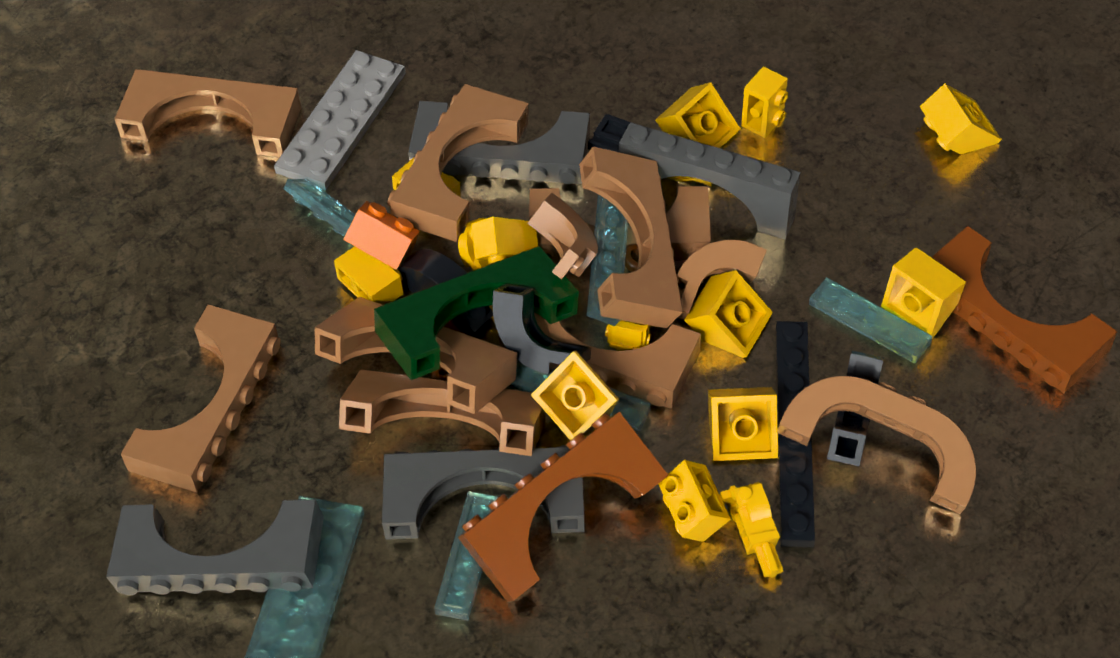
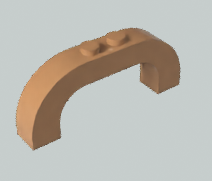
(897, 412)

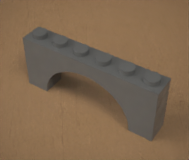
(547, 158)
(762, 186)
(420, 480)
(278, 559)

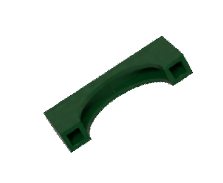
(413, 322)

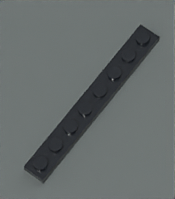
(794, 458)

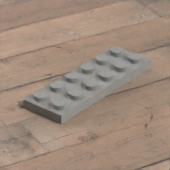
(340, 119)

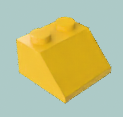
(700, 117)
(958, 121)
(922, 291)
(729, 314)
(575, 396)
(743, 423)

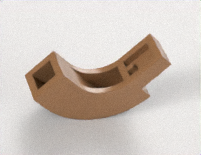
(567, 234)
(717, 259)

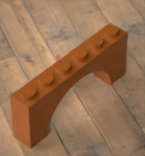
(1053, 351)
(502, 535)

